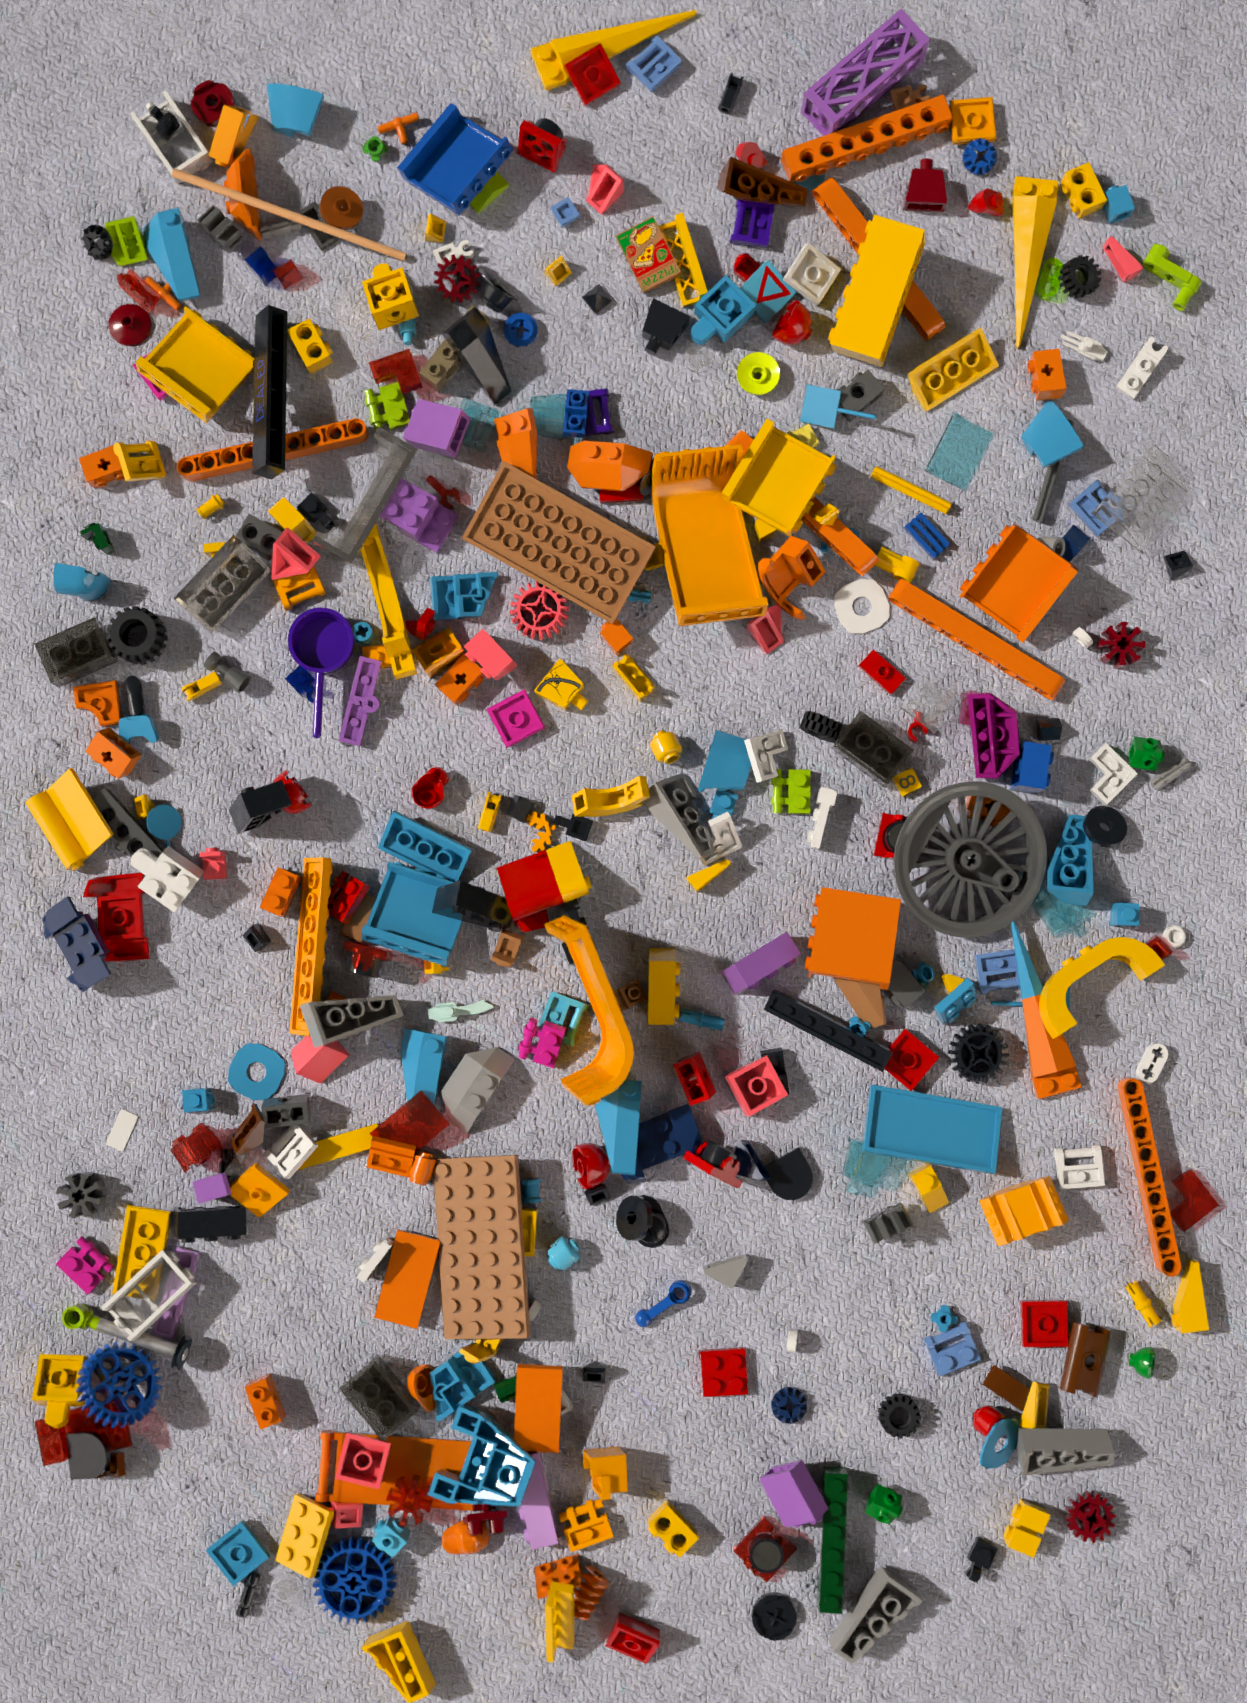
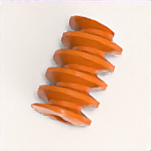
(589, 1593)

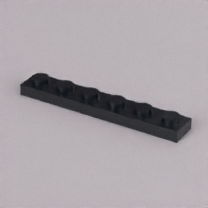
(828, 1030)

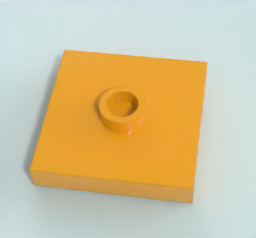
(972, 120)
(258, 1190)

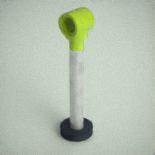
(88, 1320)

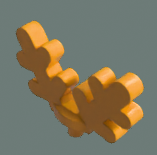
(545, 837)

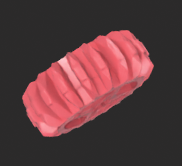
(529, 607)

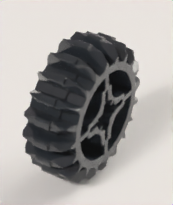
(971, 1060)

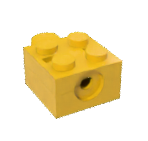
(389, 296)
(57, 1386)

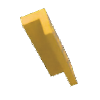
(691, 260)
(559, 1619)

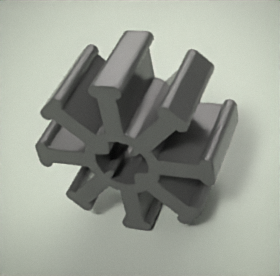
(220, 229)
(81, 1185)
(887, 1223)

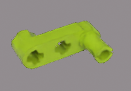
(1157, 264)

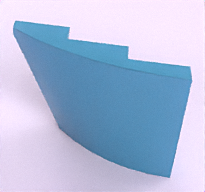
(293, 108)
(1051, 436)
(460, 595)
(726, 764)
(458, 1382)

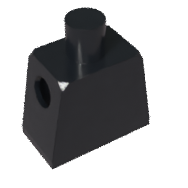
(663, 326)

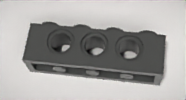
(106, 801)

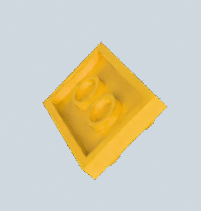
(304, 1536)

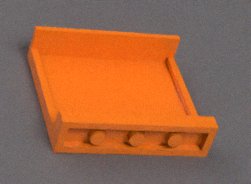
(1018, 581)
(853, 936)

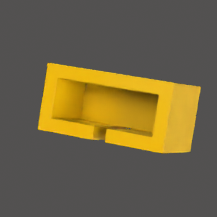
(1025, 1525)

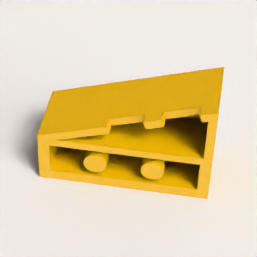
(662, 986)
(402, 1660)

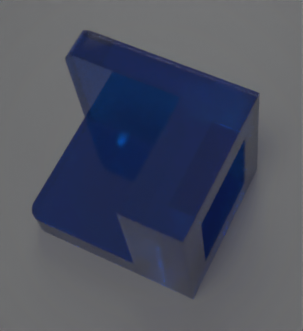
(261, 266)

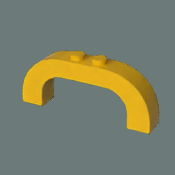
(1052, 1001)

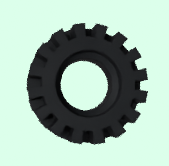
(1069, 280)
(820, 726)
(907, 1427)

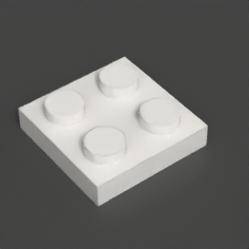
(811, 274)

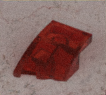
(413, 1123)

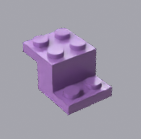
(419, 516)

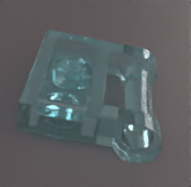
(474, 411)

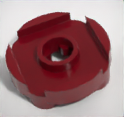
(200, 101)

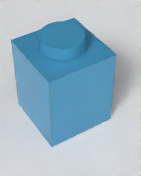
(1118, 203)
(1124, 914)

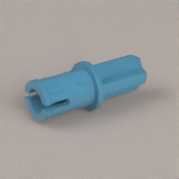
(702, 1019)

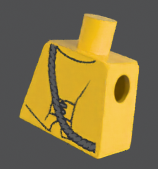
(562, 688)

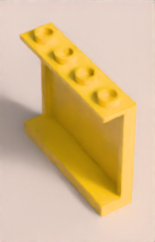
(197, 365)
(778, 479)

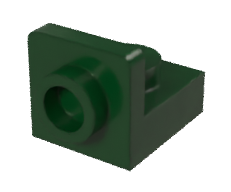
(101, 536)

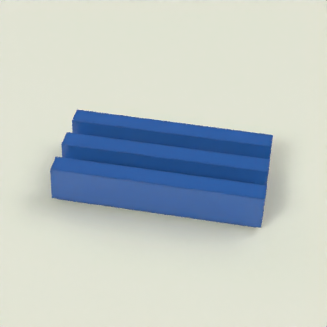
(932, 529)

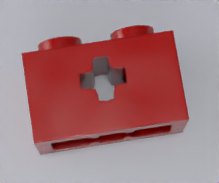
(694, 1078)

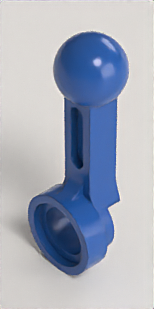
(645, 1317)

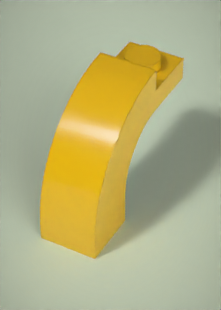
(611, 800)

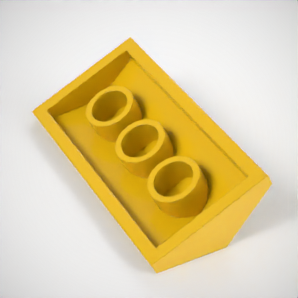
(952, 369)

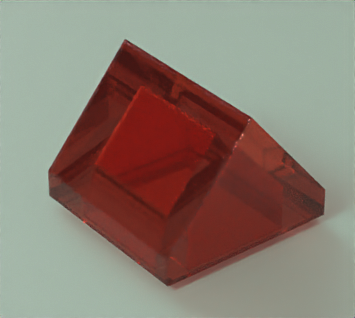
(288, 274)
(1159, 946)

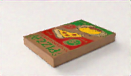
(648, 255)

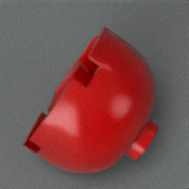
(793, 325)
(295, 792)
(591, 1163)

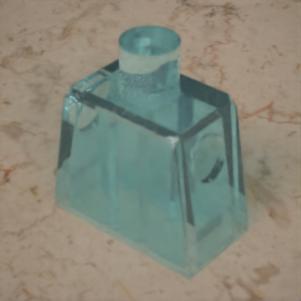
(549, 415)
(862, 1167)

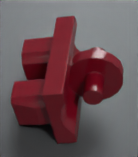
(475, 1520)

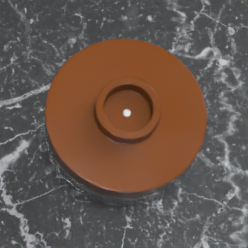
(340, 208)

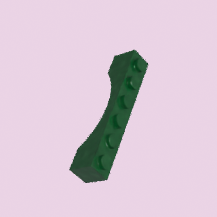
(832, 1540)

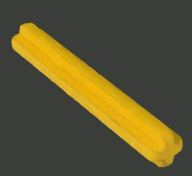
(911, 489)

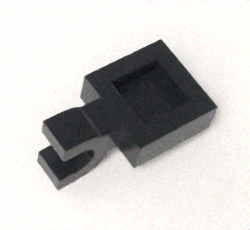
(166, 124)
(315, 510)
(576, 827)
(982, 1556)

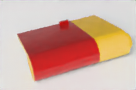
(543, 881)

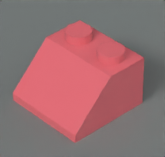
(490, 655)
(755, 1086)
(363, 1460)

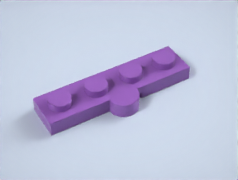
(361, 701)

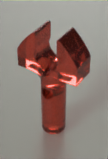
(435, 484)

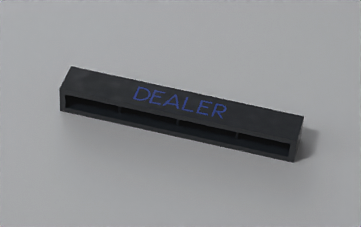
(270, 392)

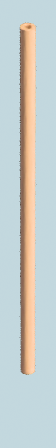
(285, 213)

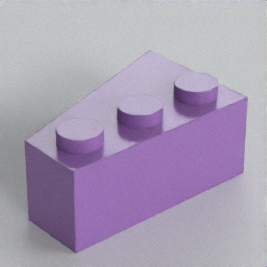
(761, 963)

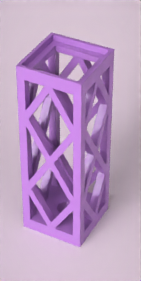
(818, 96)

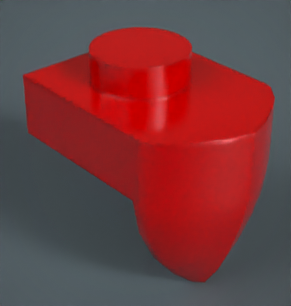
(750, 153)
(988, 202)
(745, 266)
(423, 626)
(532, 922)

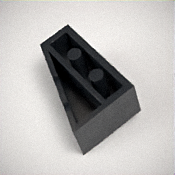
(255, 805)
(472, 905)
(209, 1223)

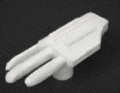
(1087, 347)

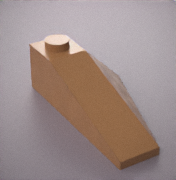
(865, 1000)

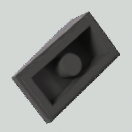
(321, 238)

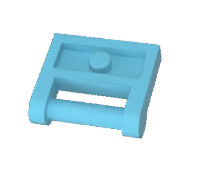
(556, 1011)

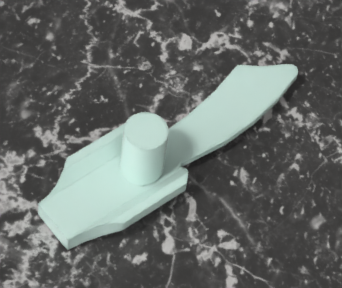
(449, 1011)

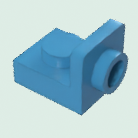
(723, 803)
(198, 1100)

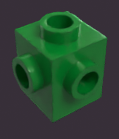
(1145, 753)
(884, 1504)

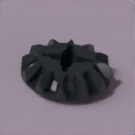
(105, 242)

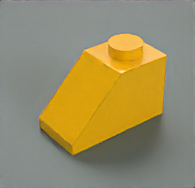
(928, 1187)

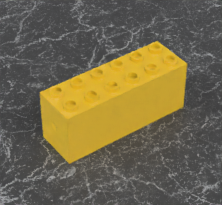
(877, 290)

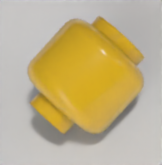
(666, 747)

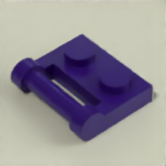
(759, 224)
(607, 427)

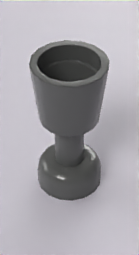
(233, 676)

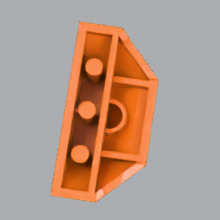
(242, 178)
(608, 465)

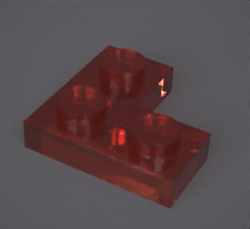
(399, 366)
(1197, 1201)

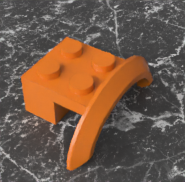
(788, 567)

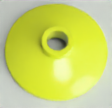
(758, 363)

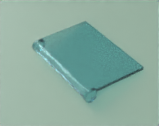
(958, 451)

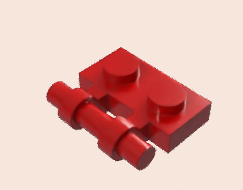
(349, 899)

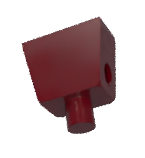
(926, 189)

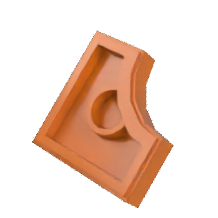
(101, 700)

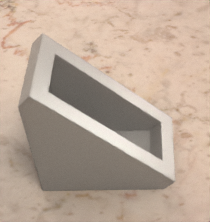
(727, 1270)

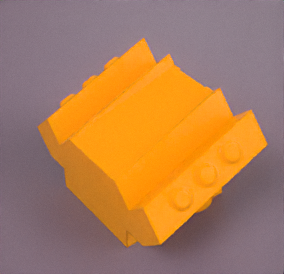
(1023, 1210)

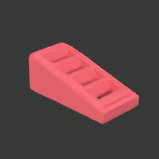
(1122, 260)

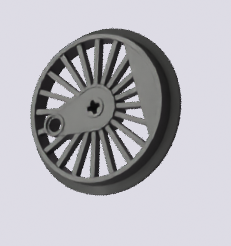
(984, 866)

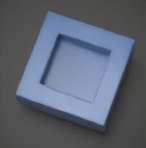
(565, 212)

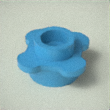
(923, 974)
(864, 1026)
(937, 1318)

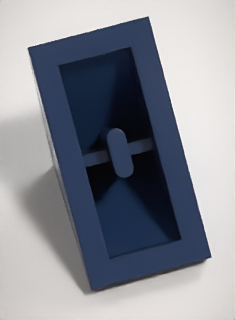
(1074, 542)
(749, 1161)

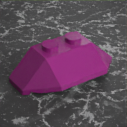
(993, 734)

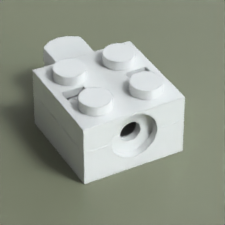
(166, 877)

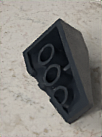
(476, 348)

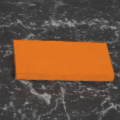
(407, 1279)
(538, 1407)

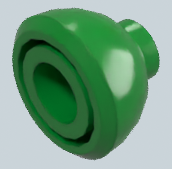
(1143, 1361)

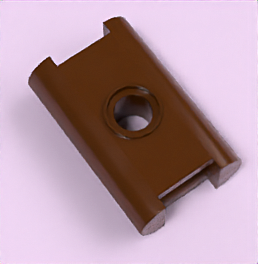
(1085, 1359)

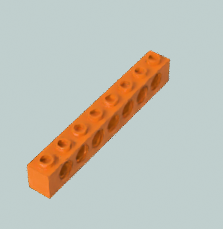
(935, 109)

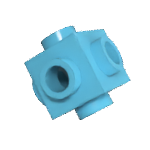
(390, 1535)

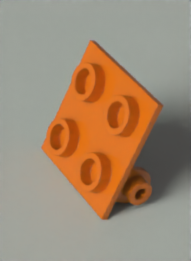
(561, 1571)

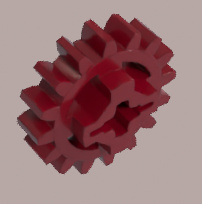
(454, 289)
(1089, 1526)

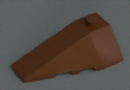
(757, 185)

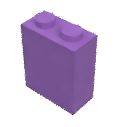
(436, 428)
(794, 1494)

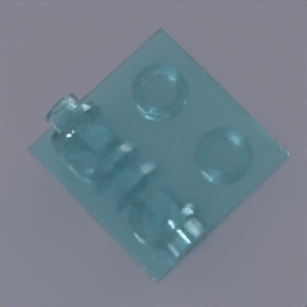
(1056, 914)

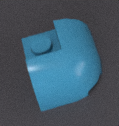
(79, 582)

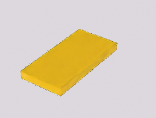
(142, 1239)

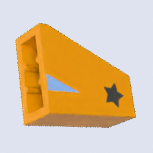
(232, 134)

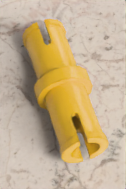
(1143, 1303)

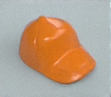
(420, 1386)
(457, 1540)

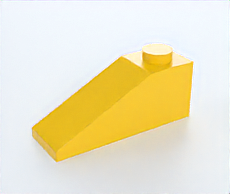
(1189, 1303)

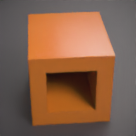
(616, 636)

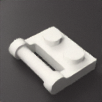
(294, 1153)
(1079, 1174)

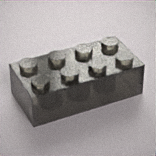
(222, 584)

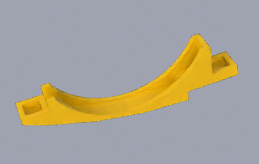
(394, 630)

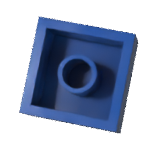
(1031, 768)

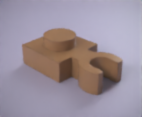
(906, 97)

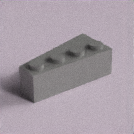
(341, 1018)
(1063, 1449)
(872, 1614)

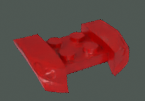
(120, 915)

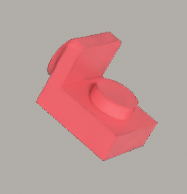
(214, 864)
(346, 1514)

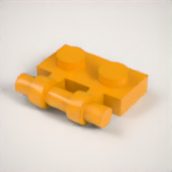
(589, 1531)

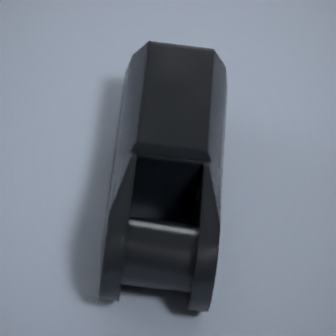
(730, 94)
(135, 696)

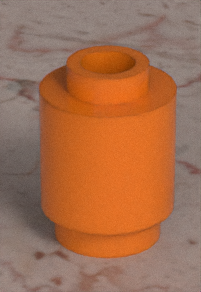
(422, 1168)

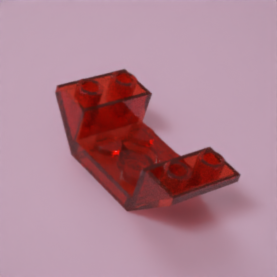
(53, 1440)

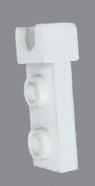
(1140, 369)
(825, 800)

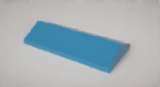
(424, 847)

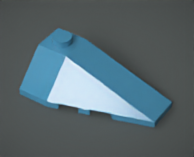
(171, 250)
(1072, 865)
(422, 1062)
(619, 1124)

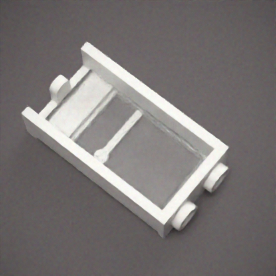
(183, 149)
(149, 1294)

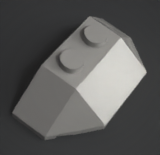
(474, 1085)

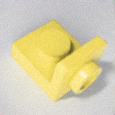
(806, 435)

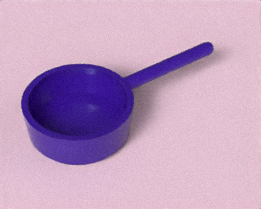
(322, 644)

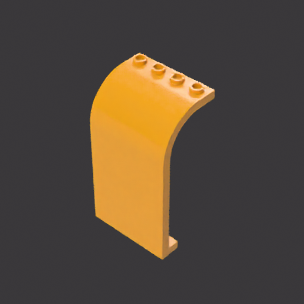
(704, 537)
(616, 1051)

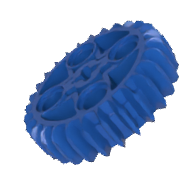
(115, 1394)
(345, 1581)

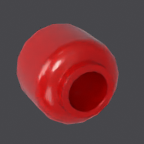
(986, 1418)

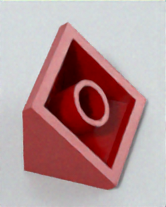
(633, 1638)

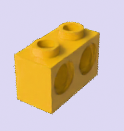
(1088, 189)
(307, 347)
(677, 1525)

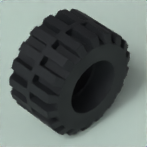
(124, 623)

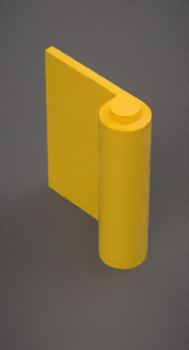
(70, 820)

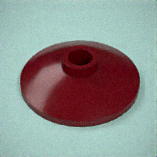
(133, 333)

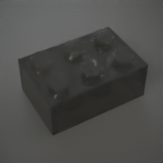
(76, 652)
(872, 749)
(380, 1397)

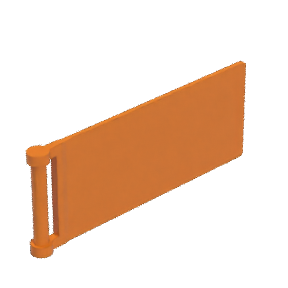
(405, 1458)

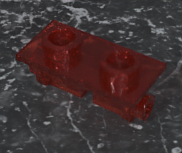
(138, 290)

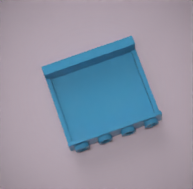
(405, 919)

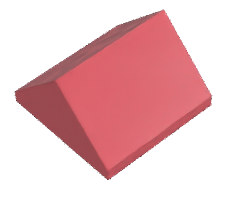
(317, 1062)

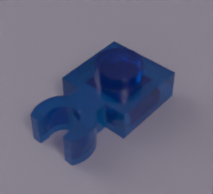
(302, 682)

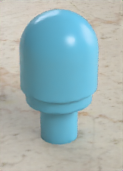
(407, 330)

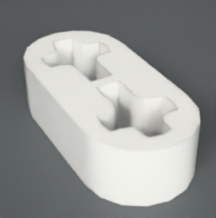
(1156, 1066)

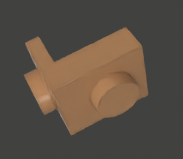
(506, 948)

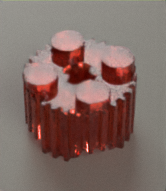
(196, 1147)

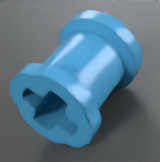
(369, 633)
(531, 1190)

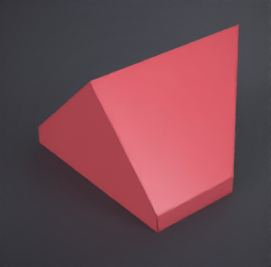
(604, 188)
(292, 556)
(767, 629)

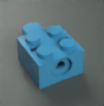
(725, 313)

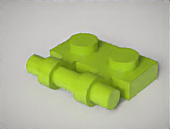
(394, 406)
(798, 791)

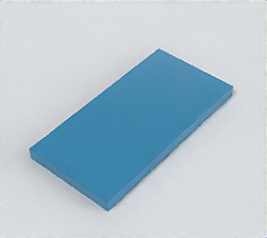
(932, 1129)

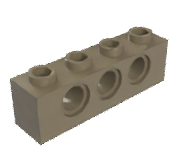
(443, 363)

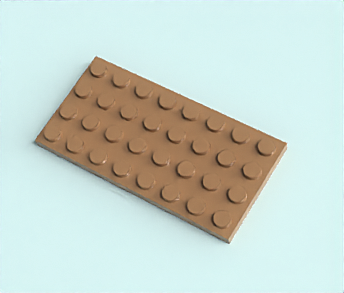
(558, 542)
(481, 1247)

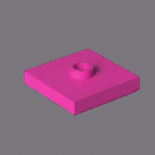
(515, 718)

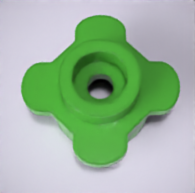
(371, 144)

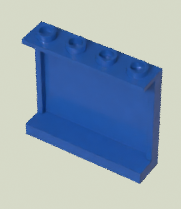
(454, 160)

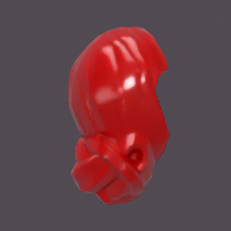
(429, 789)

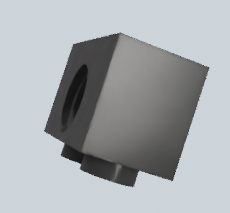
(868, 386)

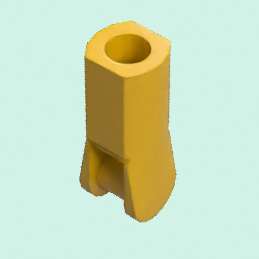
(205, 684)
(488, 815)

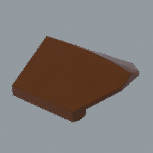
(250, 1132)

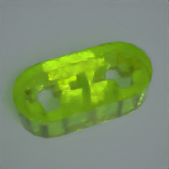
(1045, 278)

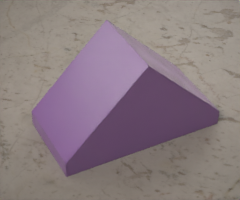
(211, 1187)

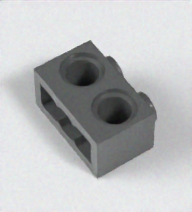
(265, 534)

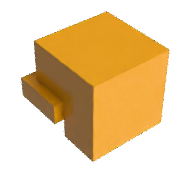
(607, 1470)

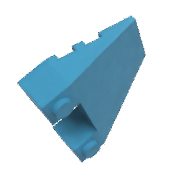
(494, 1467)

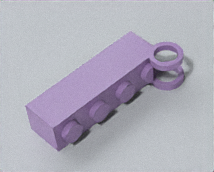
(538, 1509)

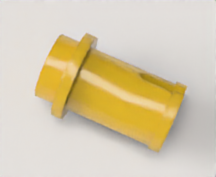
(211, 506)

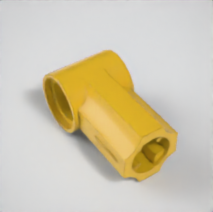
(900, 566)

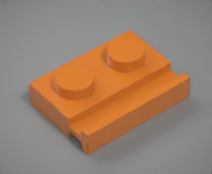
(391, 1156)

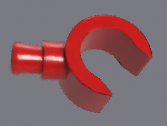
(916, 724)

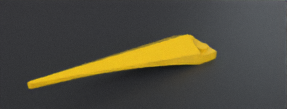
(553, 55)
(1032, 216)

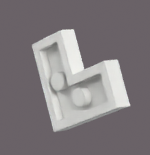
(760, 753)
(1116, 773)
(725, 838)

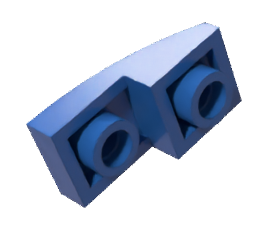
(575, 413)

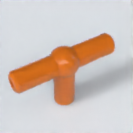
(398, 124)
(164, 292)

